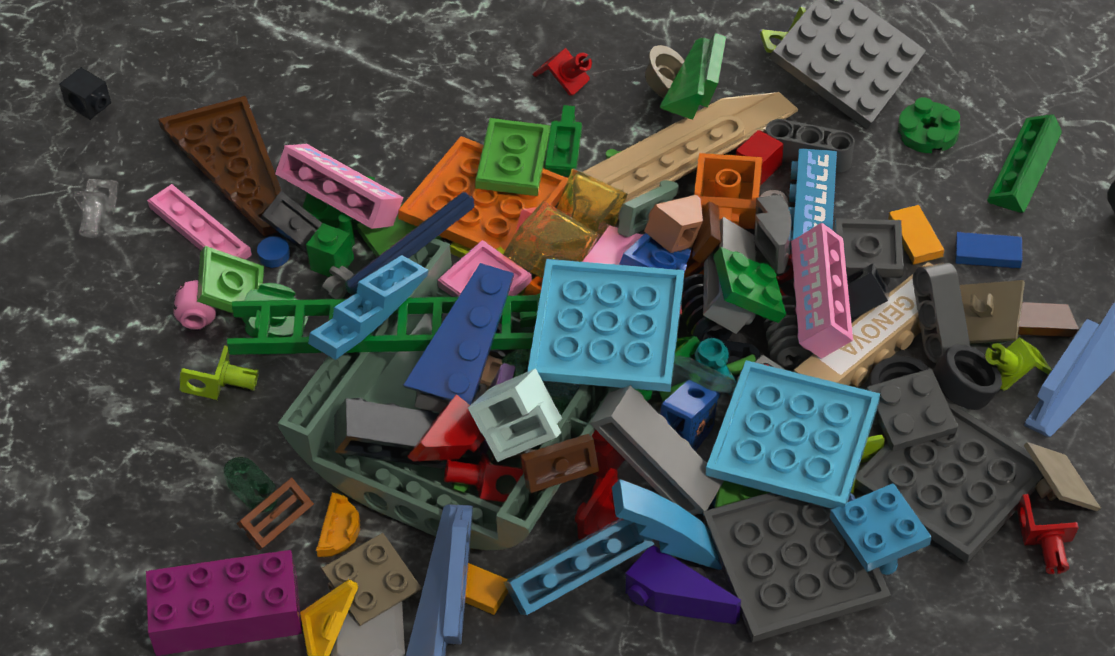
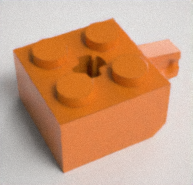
(731, 184)

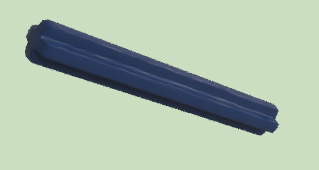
(417, 238)

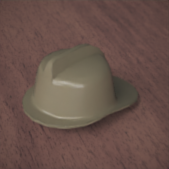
(662, 69)

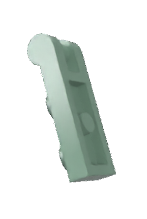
(635, 213)

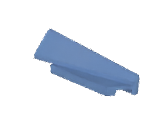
(1076, 375)
(444, 590)

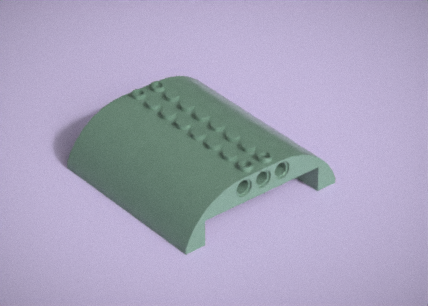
(408, 490)

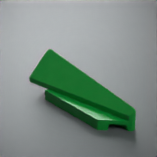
(696, 77)

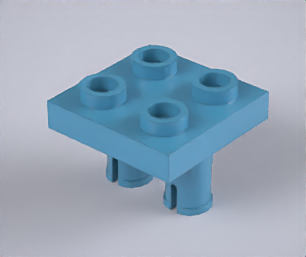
(880, 528)

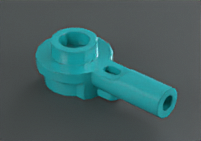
(714, 355)

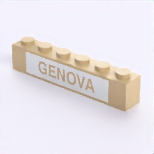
(875, 337)

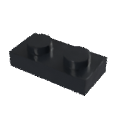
(291, 220)

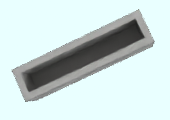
(714, 307)
(655, 450)

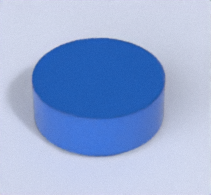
(273, 252)

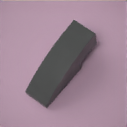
(773, 230)

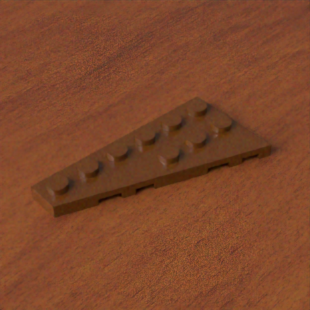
(231, 153)

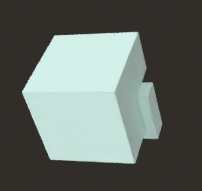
(516, 415)

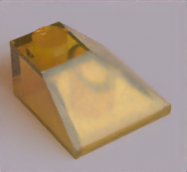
(591, 202)
(549, 235)

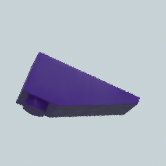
(678, 590)

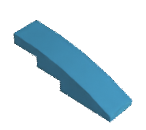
(366, 310)
(665, 521)

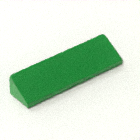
(1025, 163)

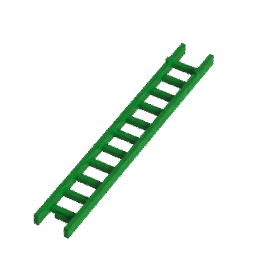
(383, 343)

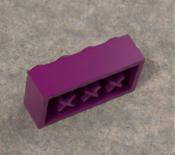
(223, 602)

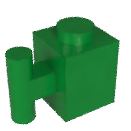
(331, 246)

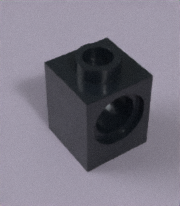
(85, 93)
(866, 290)

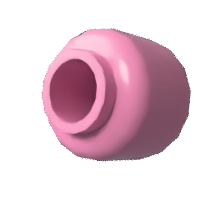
(189, 311)

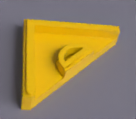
(325, 618)

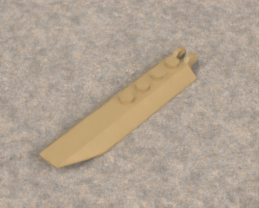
(677, 148)

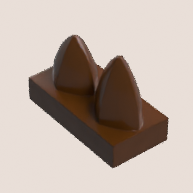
(559, 463)

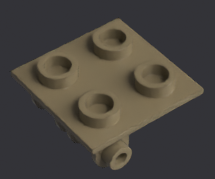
(380, 578)

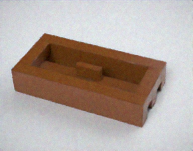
(253, 532)

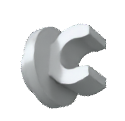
(336, 283)

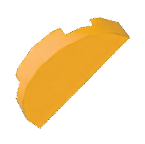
(339, 527)

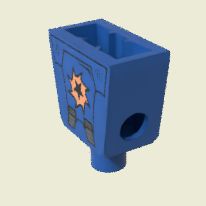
(693, 409)

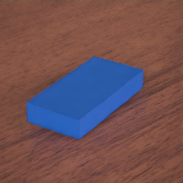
(988, 250)

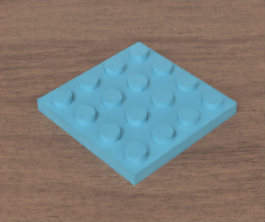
(607, 325)
(793, 435)

